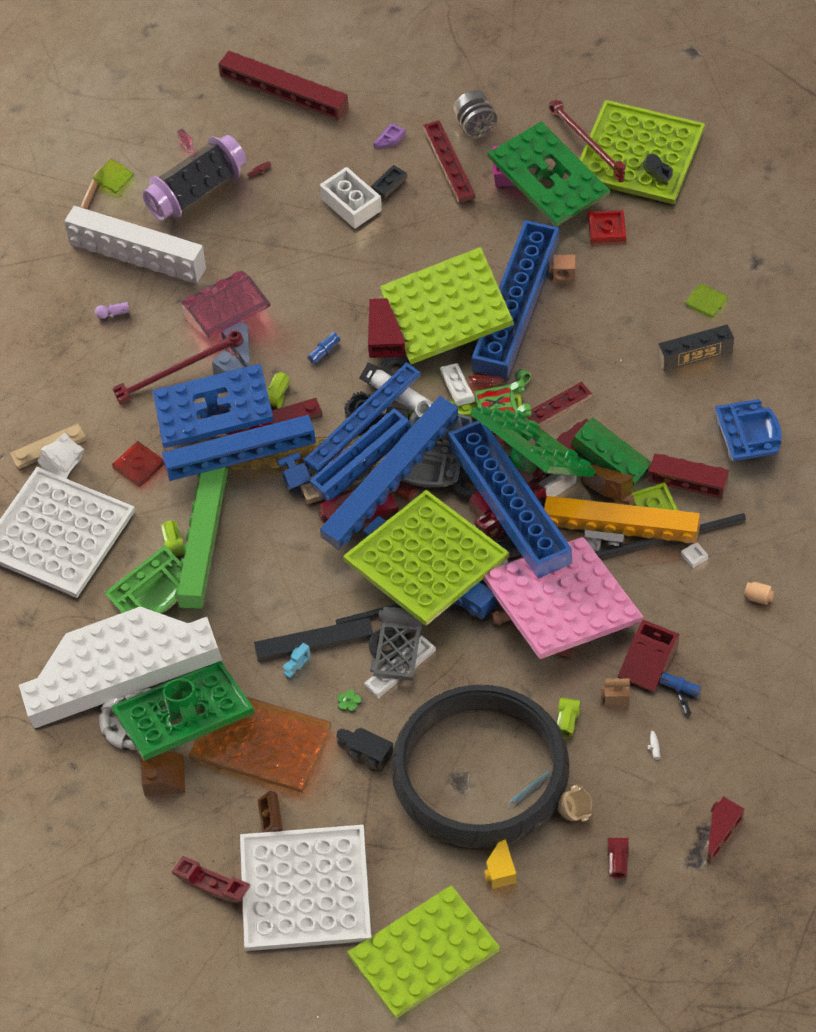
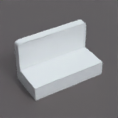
(557, 483)

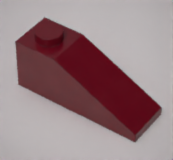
(724, 821)

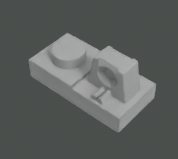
(595, 538)

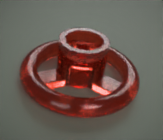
(485, 381)

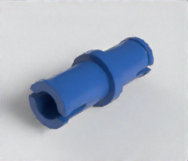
(323, 348)
(680, 684)

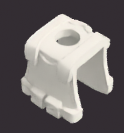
(61, 456)

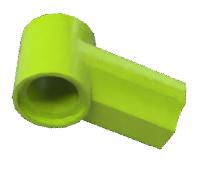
(277, 389)
(172, 537)
(568, 712)

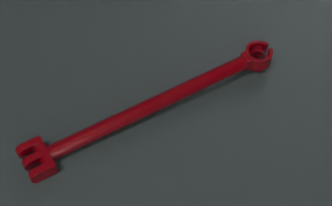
(618, 167)
(122, 392)

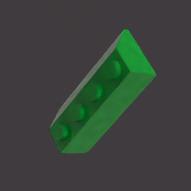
(609, 450)

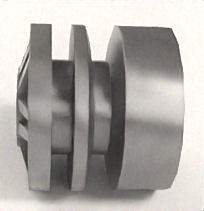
(475, 113)

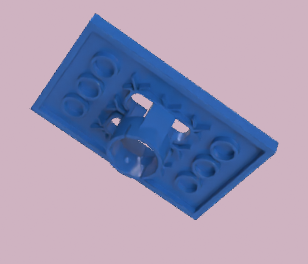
(179, 414)

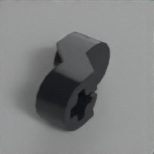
(658, 169)

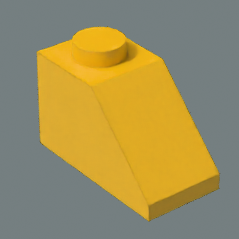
(500, 867)

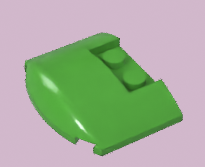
(149, 584)

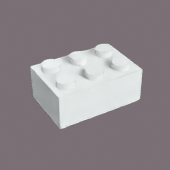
(350, 197)

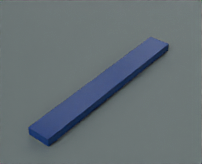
(362, 417)

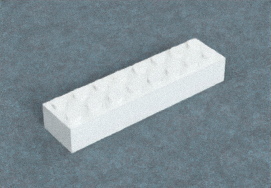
(135, 244)

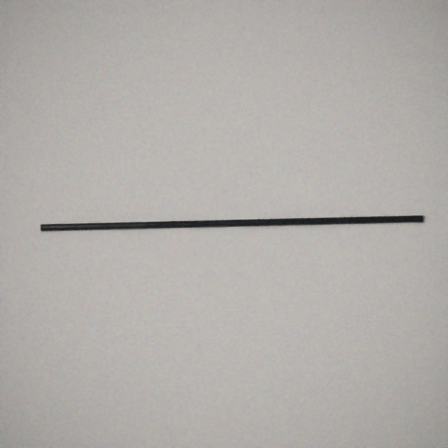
(601, 554)

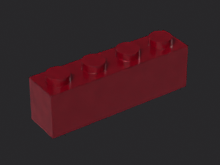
(688, 475)

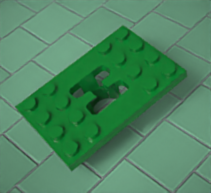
(567, 195)
(546, 453)
(208, 689)

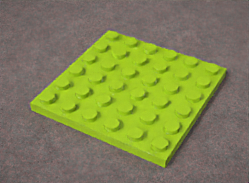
(630, 136)
(447, 305)
(426, 557)

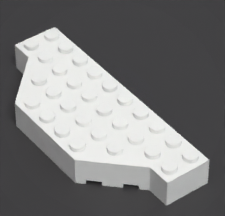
(116, 660)

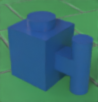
(294, 475)

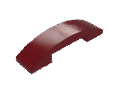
(209, 881)

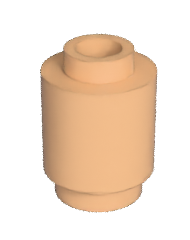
(759, 593)

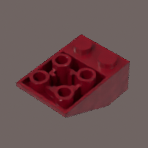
(649, 655)

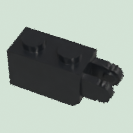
(366, 747)

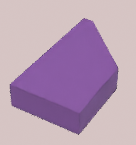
(390, 136)

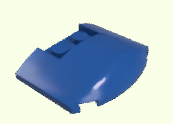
(749, 429)

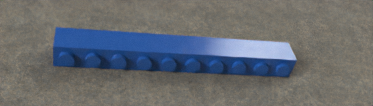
(389, 472)

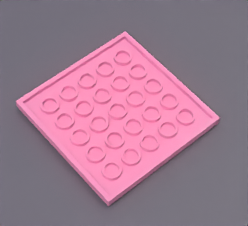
(564, 605)

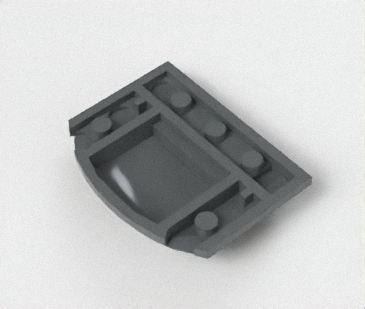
(436, 469)

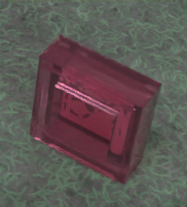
(185, 140)

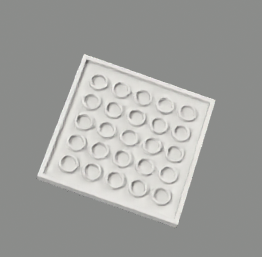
(59, 531)
(305, 887)

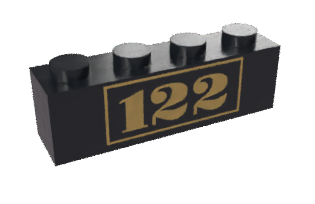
(695, 347)

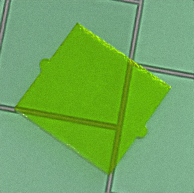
(113, 176)
(706, 300)

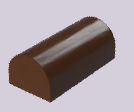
(270, 812)

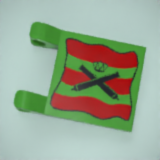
(502, 398)

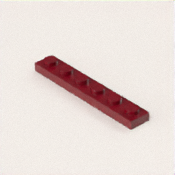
(449, 161)

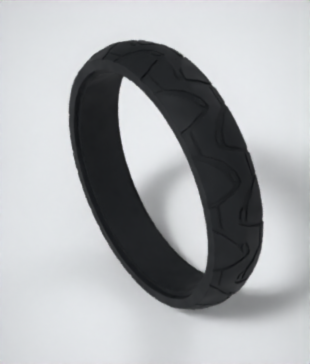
(464, 699)

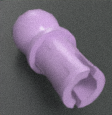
(102, 311)

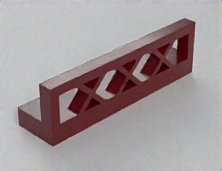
(489, 522)

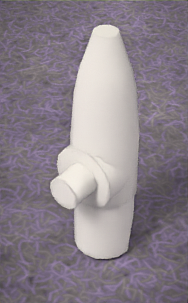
(654, 746)

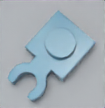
(298, 659)

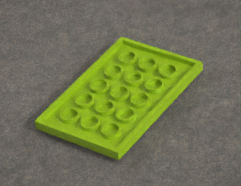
(423, 951)

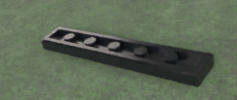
(315, 639)

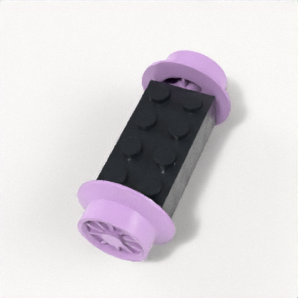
(194, 177)

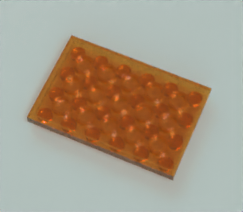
(267, 746)

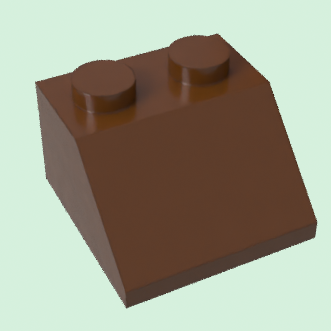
(163, 774)

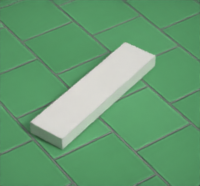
(380, 685)

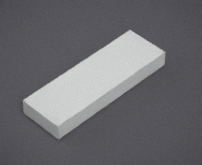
(457, 384)

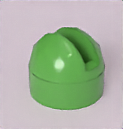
(523, 375)

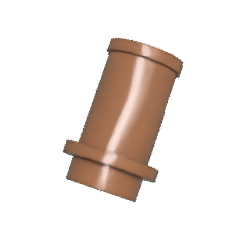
(500, 617)

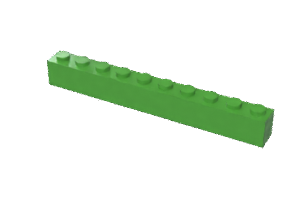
(201, 538)

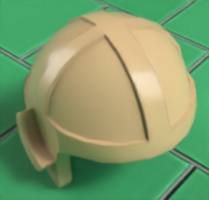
(575, 804)

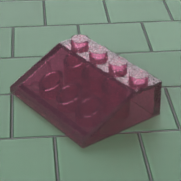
(224, 304)

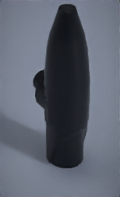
(683, 704)

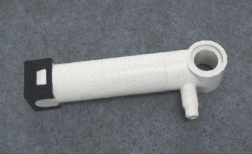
(409, 398)

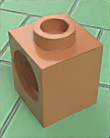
(563, 267)

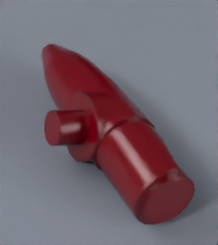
(259, 169)

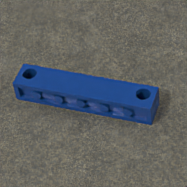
(360, 455)

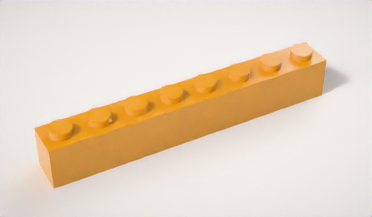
(623, 519)

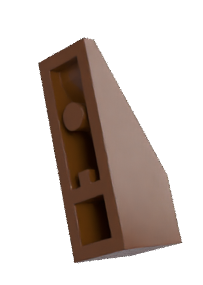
(610, 483)

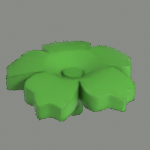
(348, 701)

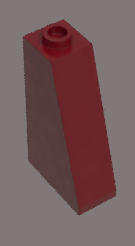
(383, 331)
(384, 511)

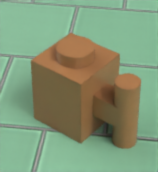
(616, 692)

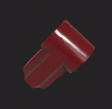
(618, 852)

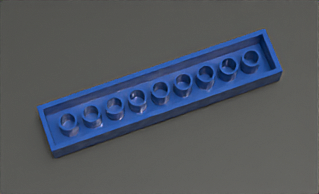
(520, 291)
(510, 499)

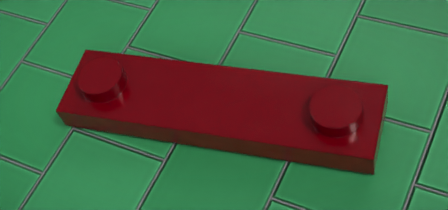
(309, 407)

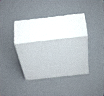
(694, 555)

